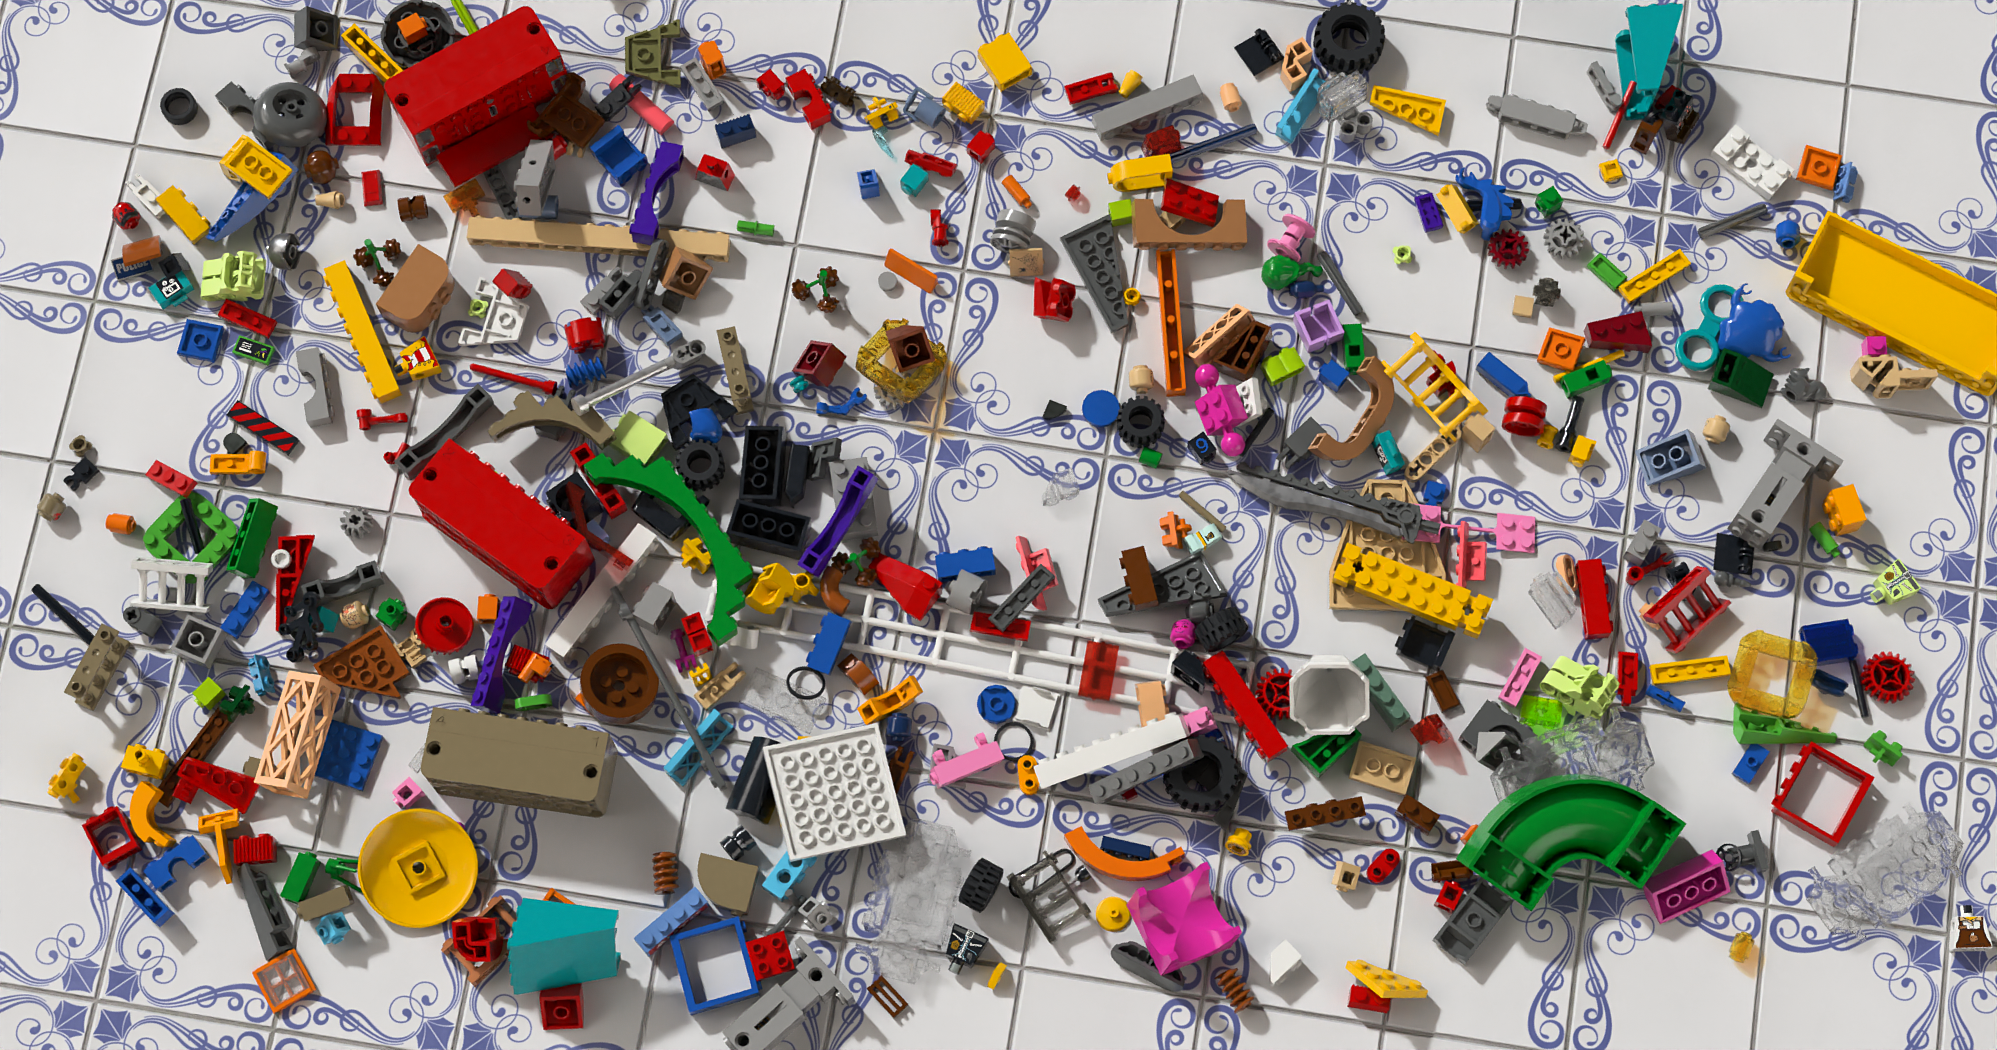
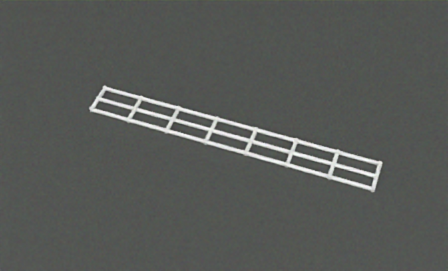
(1016, 649)

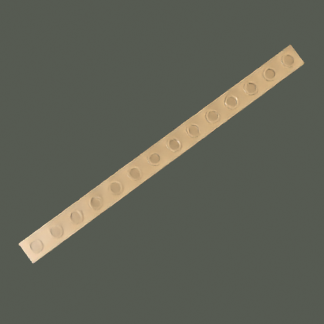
(590, 238)

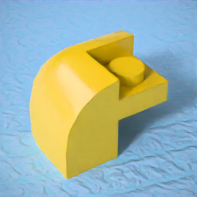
(770, 589)

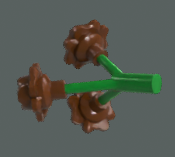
(366, 257)
(826, 279)
(865, 576)

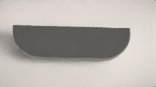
(1139, 961)

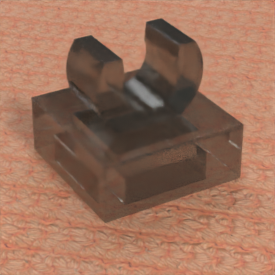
(673, 301)

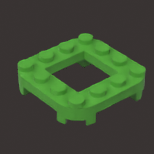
(173, 517)

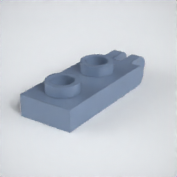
(661, 325)

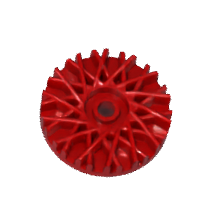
(439, 637)

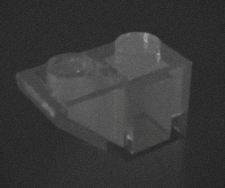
(1061, 486)

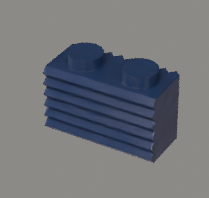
(735, 131)

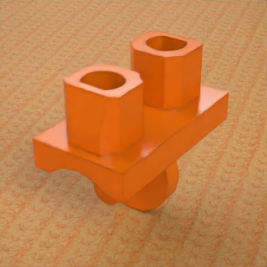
(1176, 528)

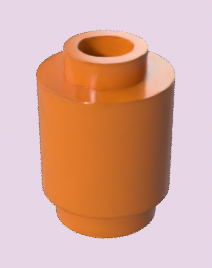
(120, 523)

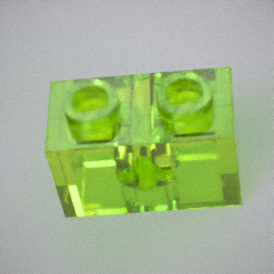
(1550, 709)

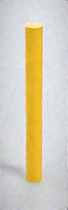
(1608, 358)

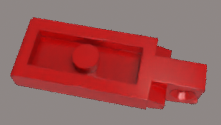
(930, 162)
(1627, 676)

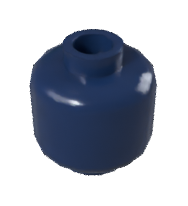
(899, 726)

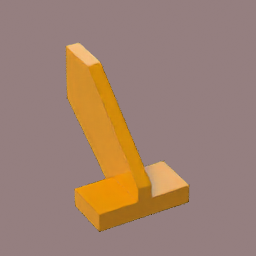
(219, 823)

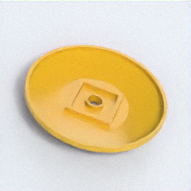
(414, 897)

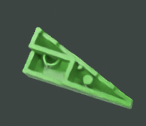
(1765, 729)

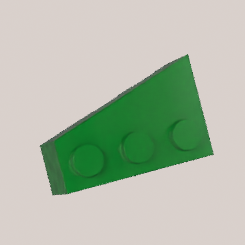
(1323, 751)

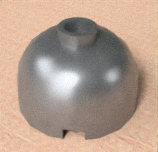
(283, 251)

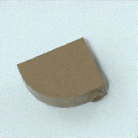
(727, 883)

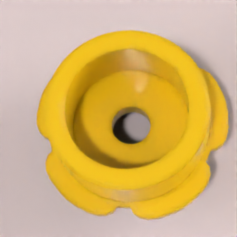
(1131, 292)

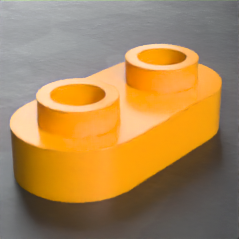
(1027, 774)

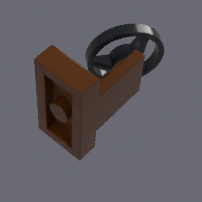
(1647, 131)

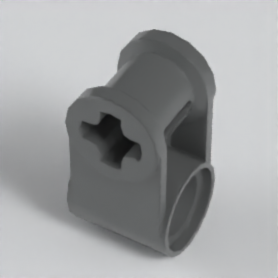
(144, 622)

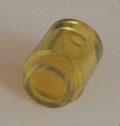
(1741, 947)

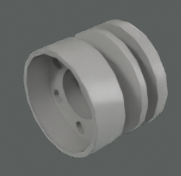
(1012, 230)

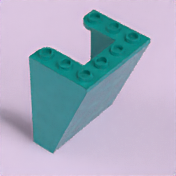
(1644, 52)
(561, 945)

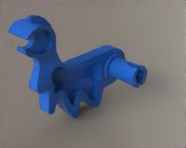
(1494, 204)

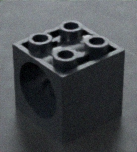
(557, 495)

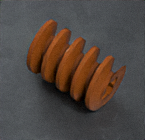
(664, 873)
(1235, 990)

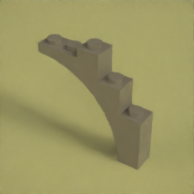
(554, 413)

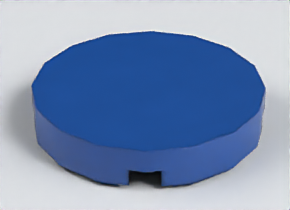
(1100, 408)
(996, 704)

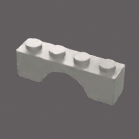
(318, 408)

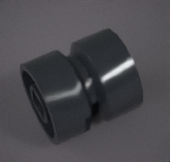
(731, 846)

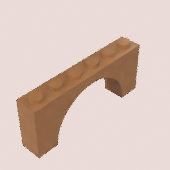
(1153, 233)

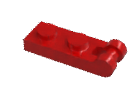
(1090, 88)

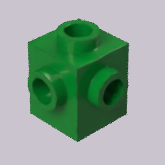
(392, 613)

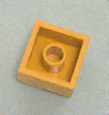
(1844, 510)

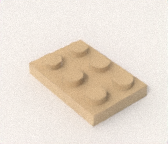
(1382, 768)

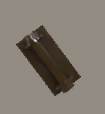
(833, 86)

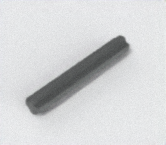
(1732, 221)
(1340, 283)

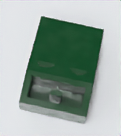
(1740, 378)

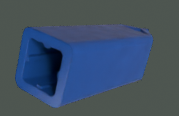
(1502, 376)

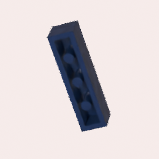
(1122, 847)

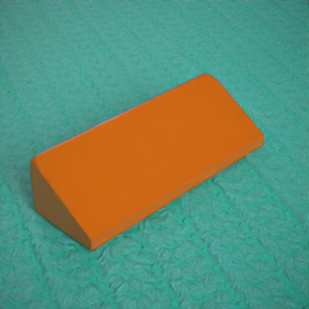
(911, 271)

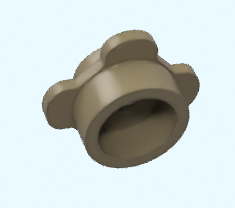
(80, 440)

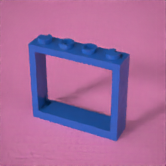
(684, 976)

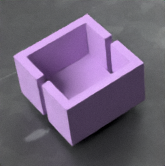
(1319, 328)

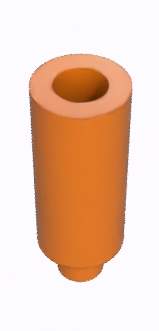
(1017, 191)

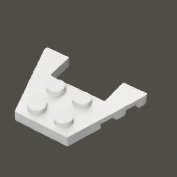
(503, 320)

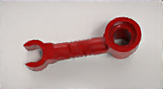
(366, 420)
(1638, 572)

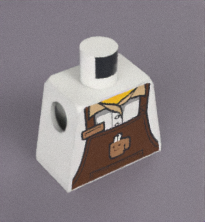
(1969, 932)

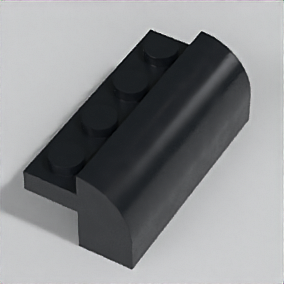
(753, 790)

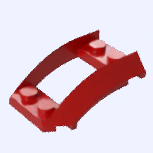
(355, 135)

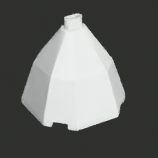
(1329, 695)

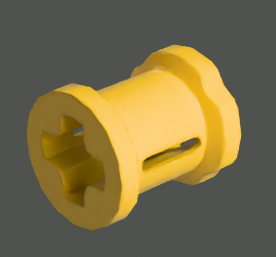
(1547, 437)

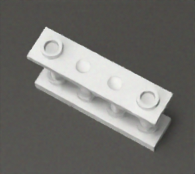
(181, 569)

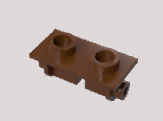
(1448, 870)

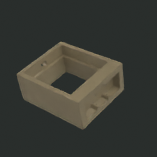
(325, 903)

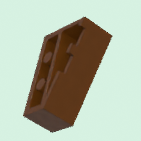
(1245, 352)
(1138, 578)

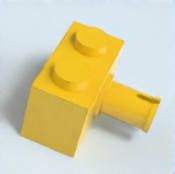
(145, 762)

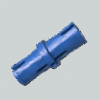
(1676, 703)

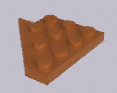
(366, 665)

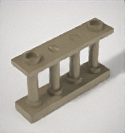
(735, 370)
(97, 667)

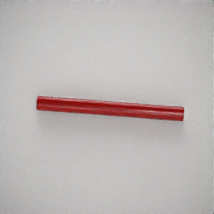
(1619, 115)

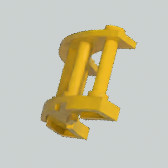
(1447, 375)

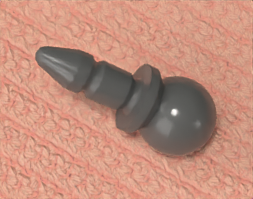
(1722, 579)

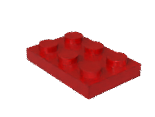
(1189, 202)

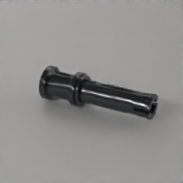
(1568, 431)

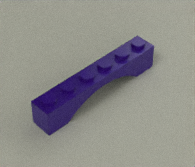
(667, 163)
(855, 495)
(489, 690)

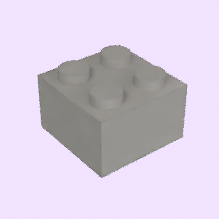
(654, 607)
(198, 641)

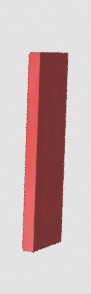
(488, 147)

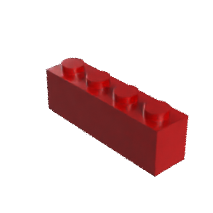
(1593, 599)

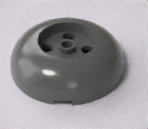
(439, 27)
(289, 129)

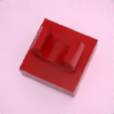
(185, 791)

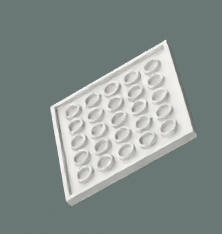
(833, 792)

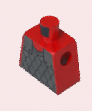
(712, 172)

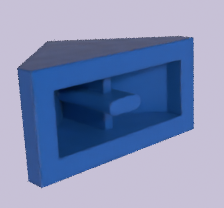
(868, 184)

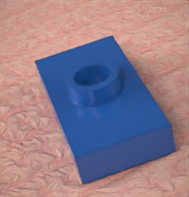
(1750, 763)

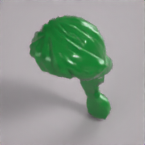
(1281, 271)

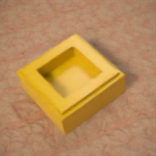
(1610, 170)

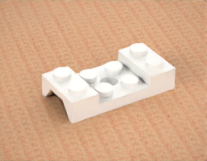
(1737, 149)

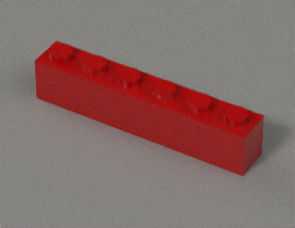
(1244, 706)

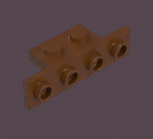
(1325, 813)

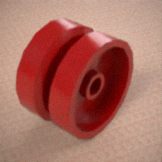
(1524, 416)

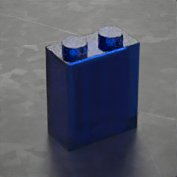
(1830, 641)

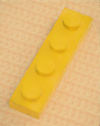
(1654, 276)
(1689, 670)

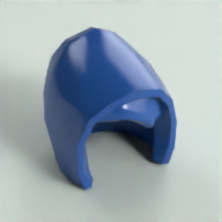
(705, 425)

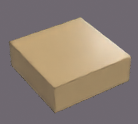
(1523, 306)

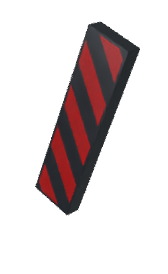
(262, 427)

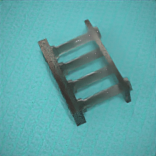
(1040, 914)

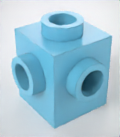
(333, 928)

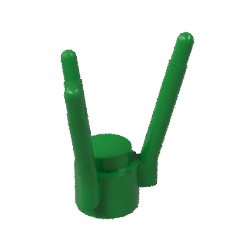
(337, 867)

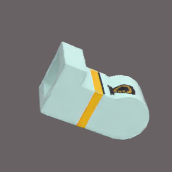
(1202, 539)

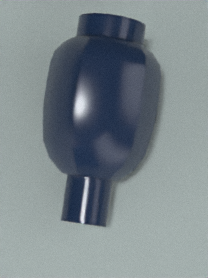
(1304, 289)

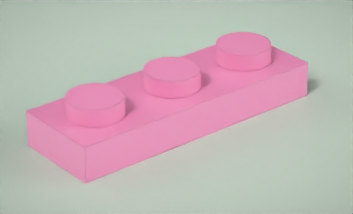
(1519, 677)

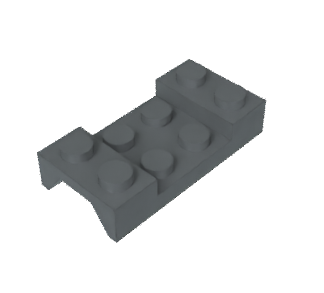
(1472, 921)

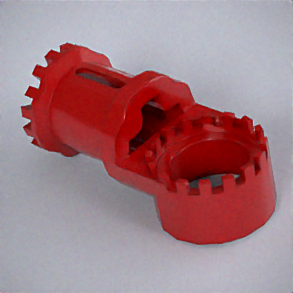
(940, 229)

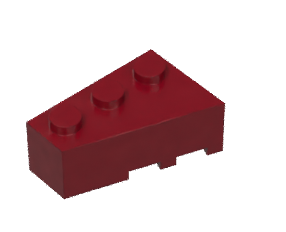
(1619, 332)

